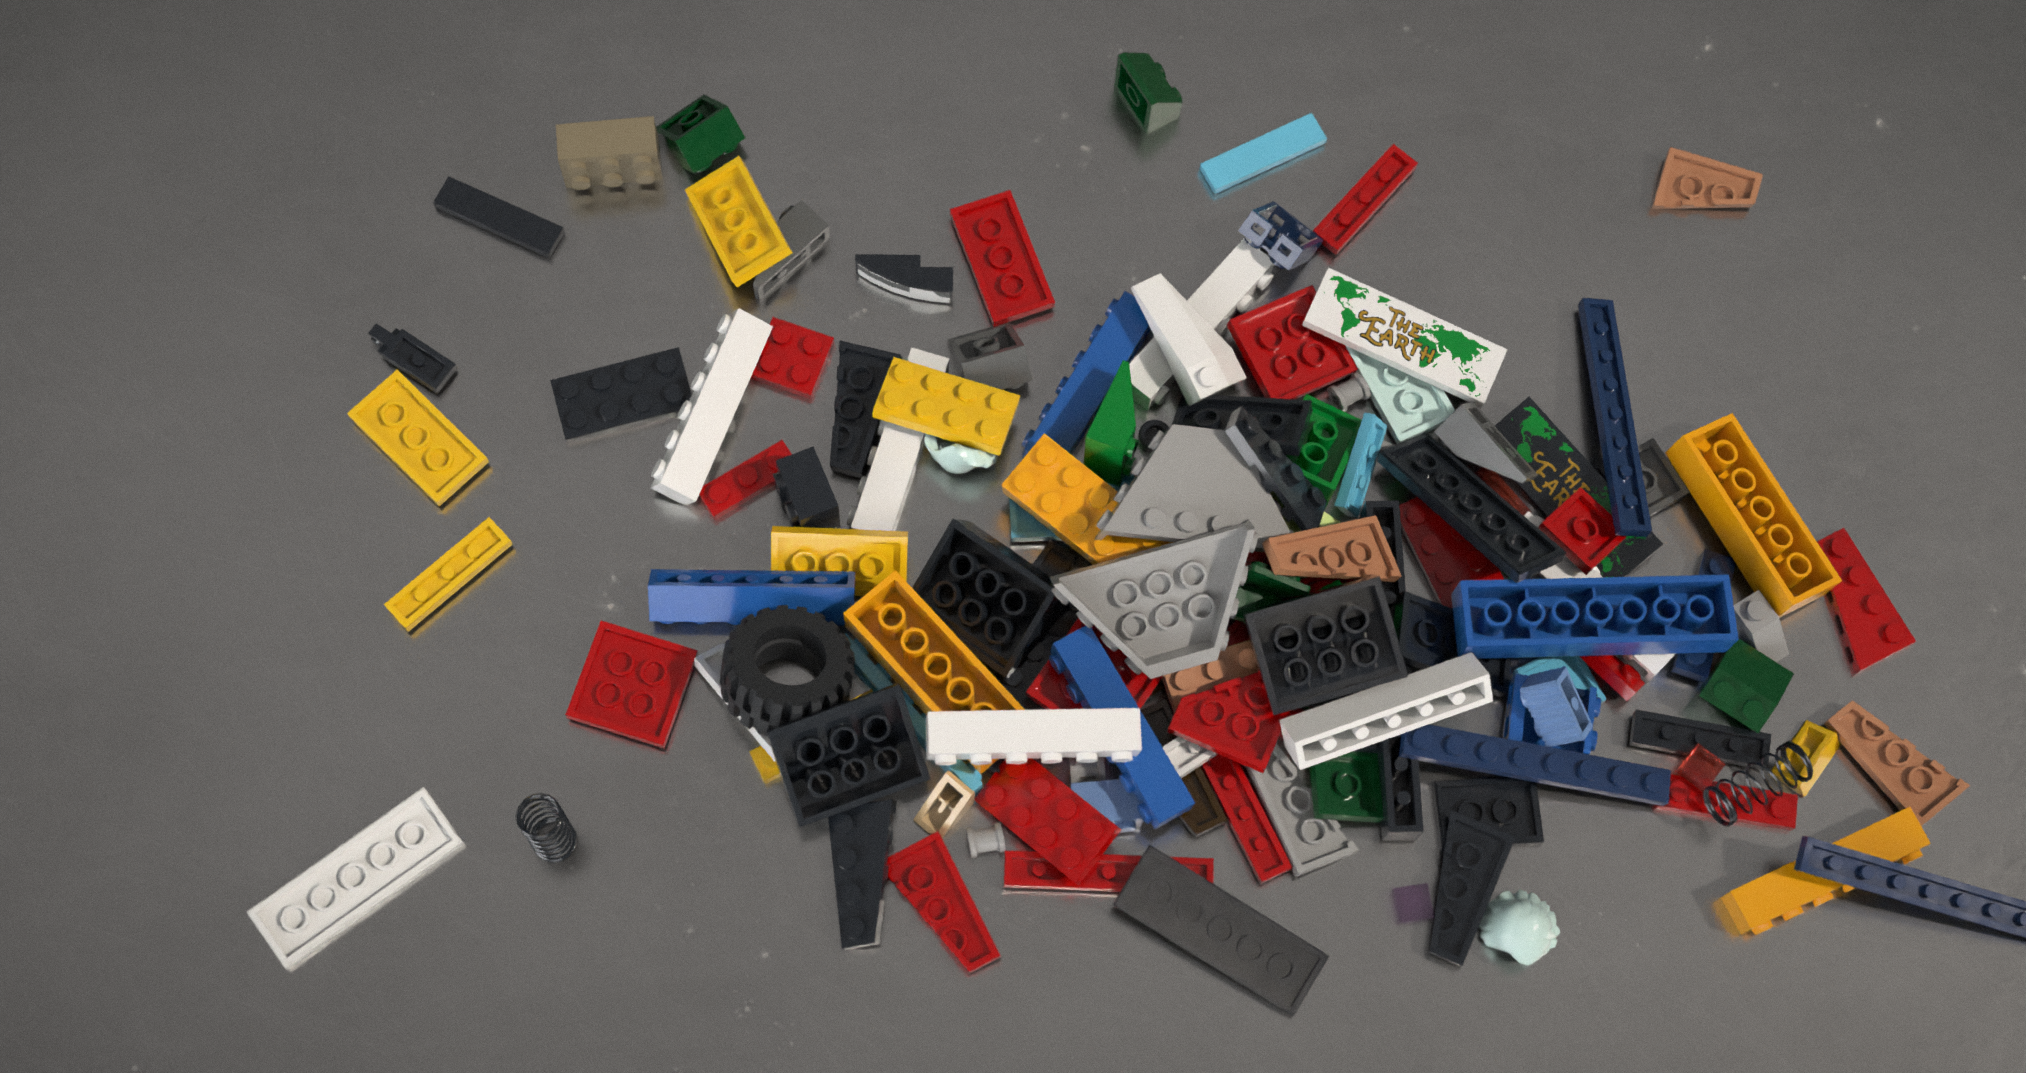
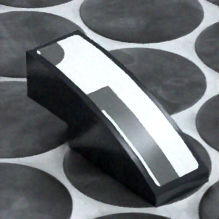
(906, 277)

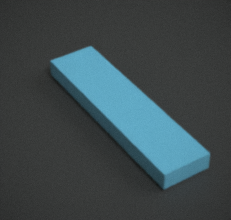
(1263, 153)

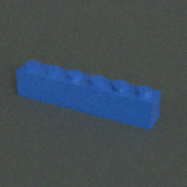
(1083, 393)
(734, 594)
(1099, 686)

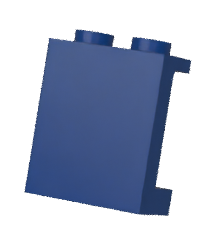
(1520, 724)

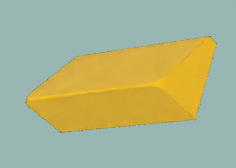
(1819, 746)

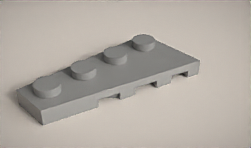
(1289, 807)

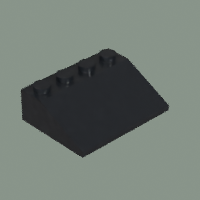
(988, 596)
(1325, 644)
(848, 755)

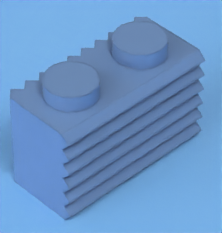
(1555, 707)

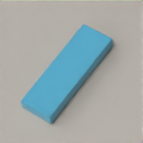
(1361, 465)

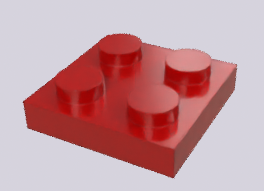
(793, 358)
(1582, 530)

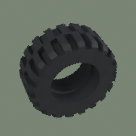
(787, 636)

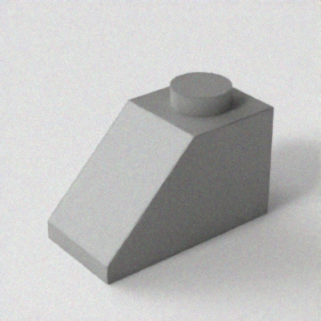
(1760, 626)

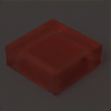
(1700, 767)

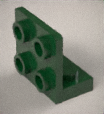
(1266, 588)

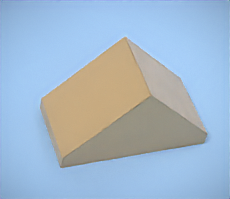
(945, 805)

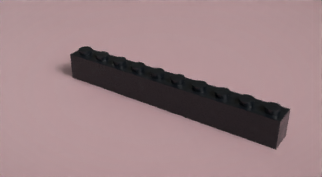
(1397, 774)

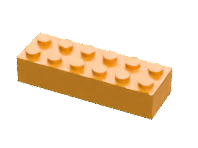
(1069, 501)
(1752, 515)
(924, 653)

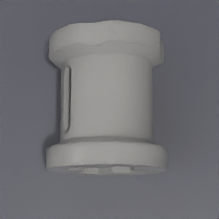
(1349, 392)
(1086, 772)
(985, 839)

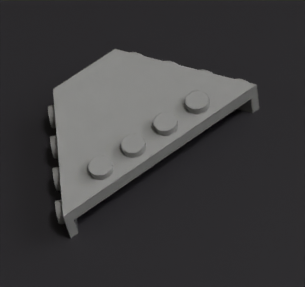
(1191, 488)
(1166, 602)

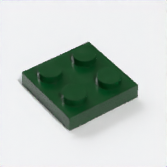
(1347, 788)

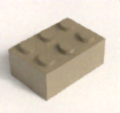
(609, 152)

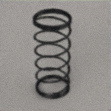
(1733, 817)
(533, 838)

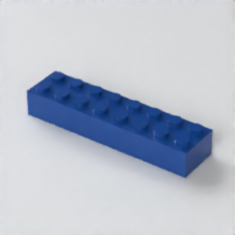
(1594, 616)

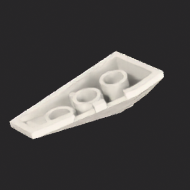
(1191, 347)

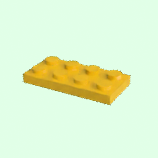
(738, 221)
(946, 406)
(418, 437)
(866, 552)

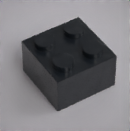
(806, 490)

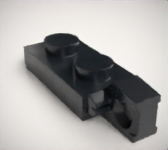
(413, 357)

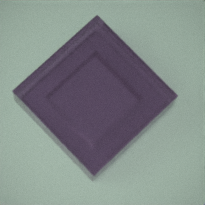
(1412, 903)

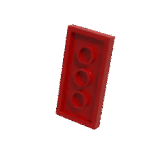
(1002, 258)
(1442, 551)
(1048, 817)

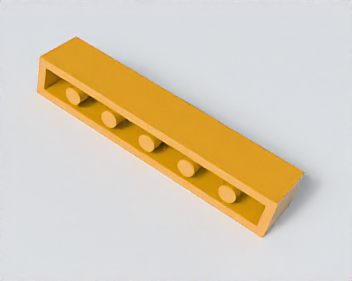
(1787, 890)

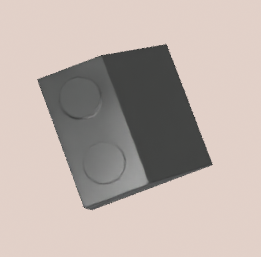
(991, 357)

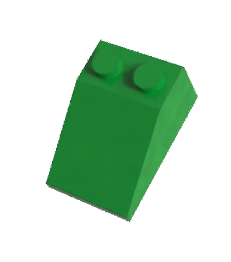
(1111, 438)
(1326, 446)

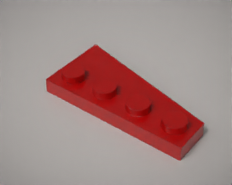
(1865, 611)
(939, 894)

